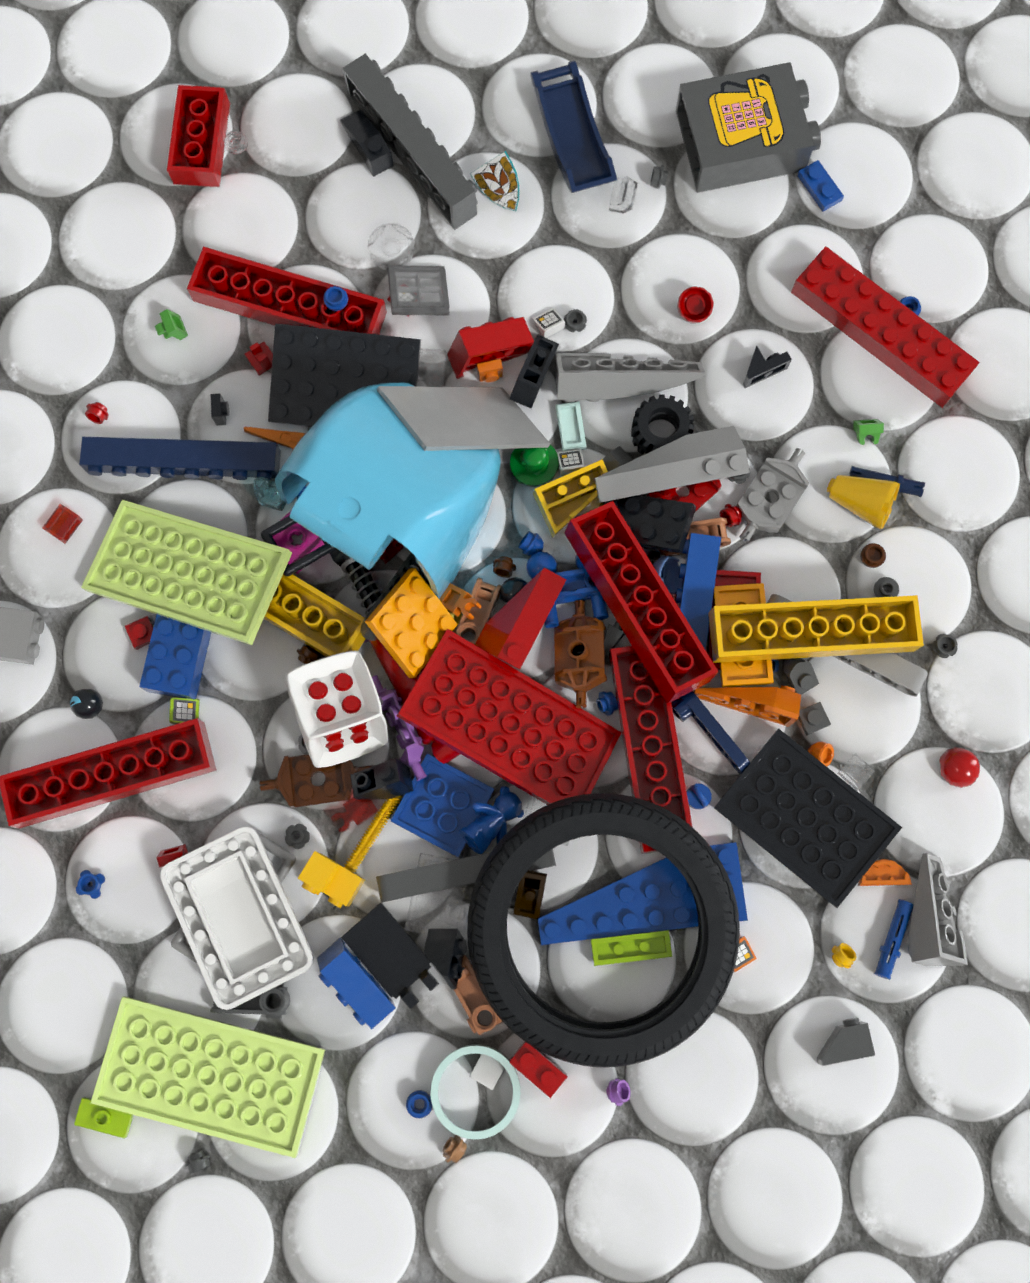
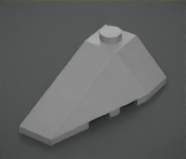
(932, 926)

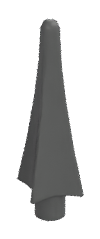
(612, 638)

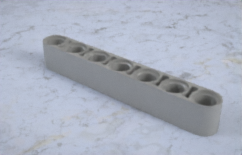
(885, 667)

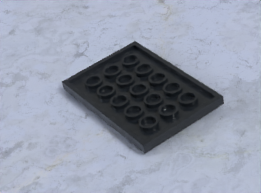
(323, 365)
(807, 818)

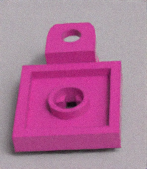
(309, 541)

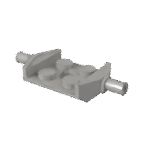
(774, 476)

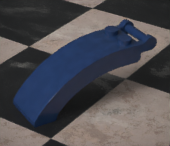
(573, 129)

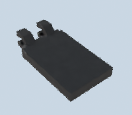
(390, 954)

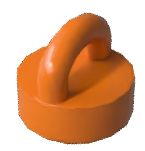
(823, 752)

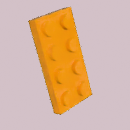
(743, 672)

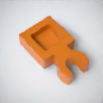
(458, 601)

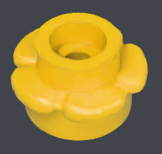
(843, 955)

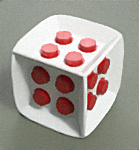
(337, 708)

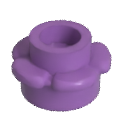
(618, 1091)

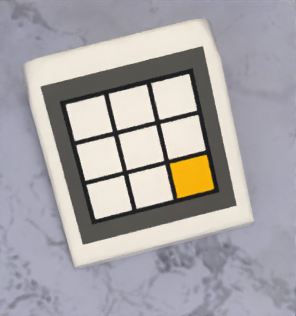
(549, 322)
(570, 461)

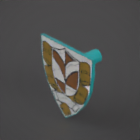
(499, 181)

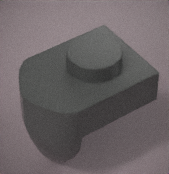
(800, 674)

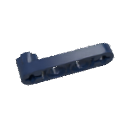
(691, 705)

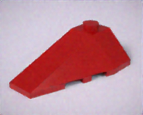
(517, 624)

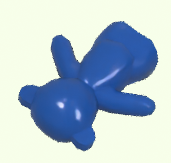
(492, 821)

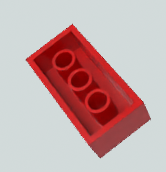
(198, 136)

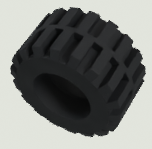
(660, 409)

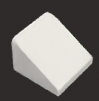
(487, 1071)

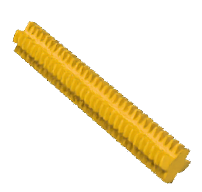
(371, 834)

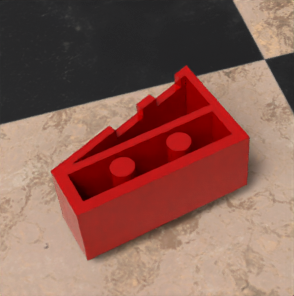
(488, 343)

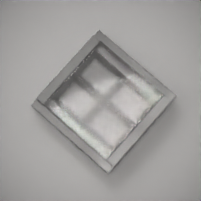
(418, 290)

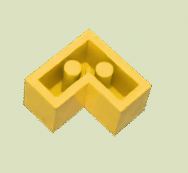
(331, 878)

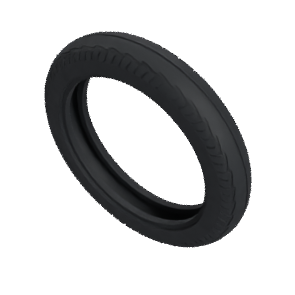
(617, 1041)

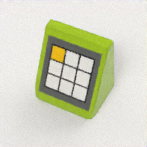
(183, 710)

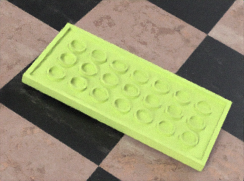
(187, 571)
(208, 1076)

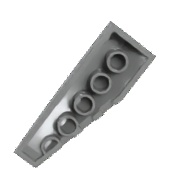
(603, 378)
(677, 464)

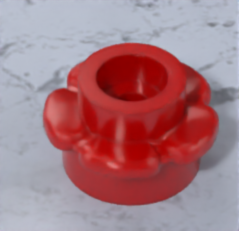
(96, 412)
(732, 514)

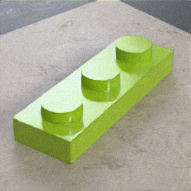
(631, 948)

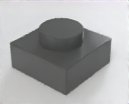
(813, 718)

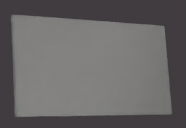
(462, 418)

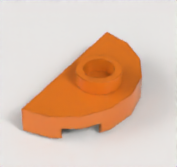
(884, 873)

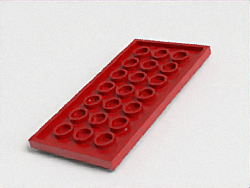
(508, 722)

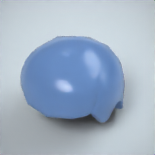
(668, 570)

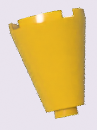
(865, 497)

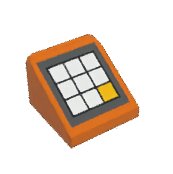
(745, 954)

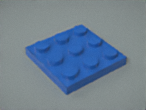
(441, 805)

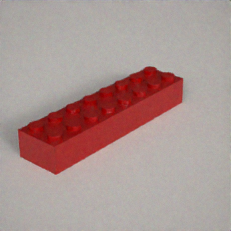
(278, 295)
(884, 326)
(640, 602)
(648, 737)
(106, 773)

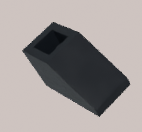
(382, 781)
(445, 952)

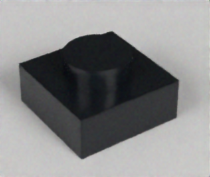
(219, 409)

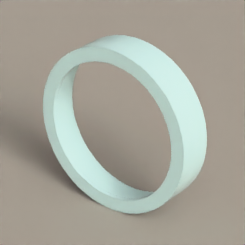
(500, 1057)

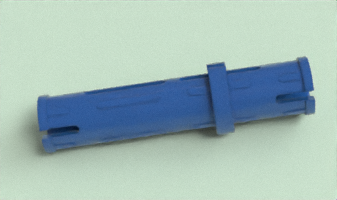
(884, 969)

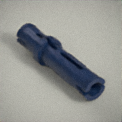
(906, 485)

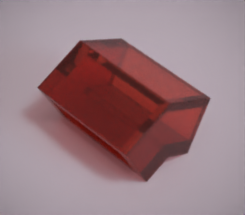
(62, 523)

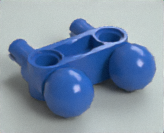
(575, 587)

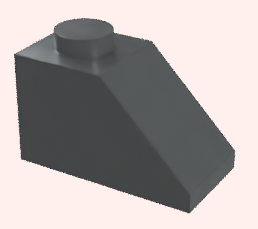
(847, 1043)

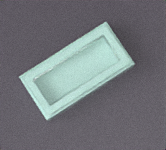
(570, 426)

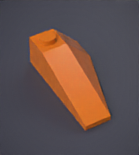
(768, 703)

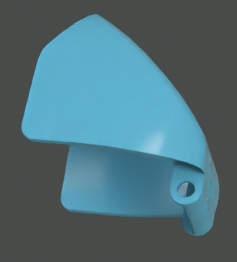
(380, 485)

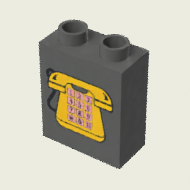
(746, 126)

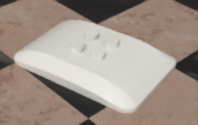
(236, 918)

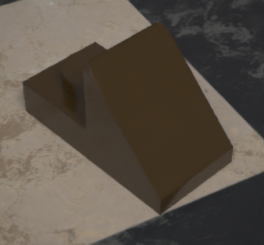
(530, 894)

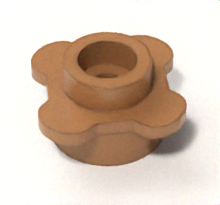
(454, 1149)

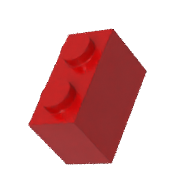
(538, 1069)

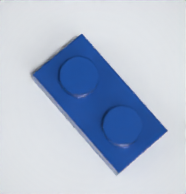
(820, 185)

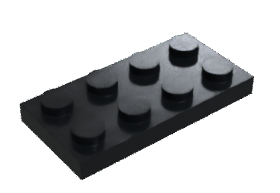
(657, 521)

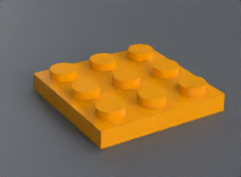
(410, 622)

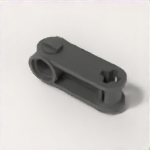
(261, 1004)

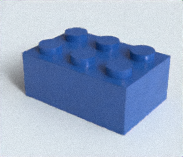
(175, 659)

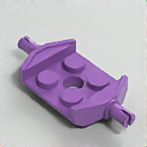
(406, 735)

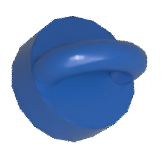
(698, 796)

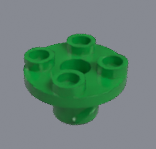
(534, 465)

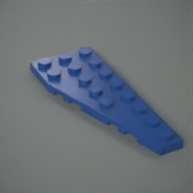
(639, 903)

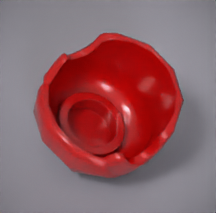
(695, 304)
(959, 767)

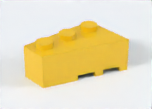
(568, 496)

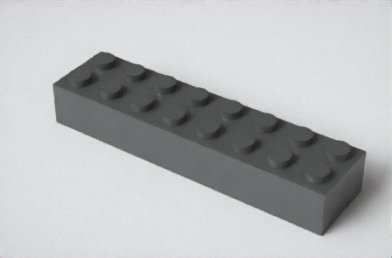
(411, 141)

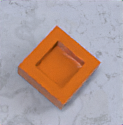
(490, 370)

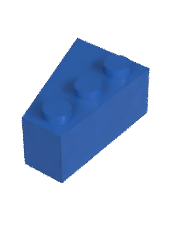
(354, 985)

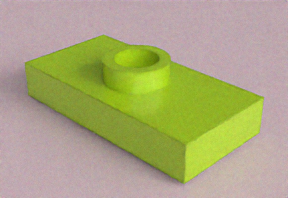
(103, 1119)

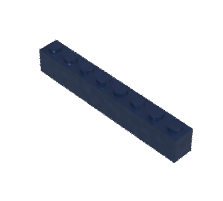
(179, 457)

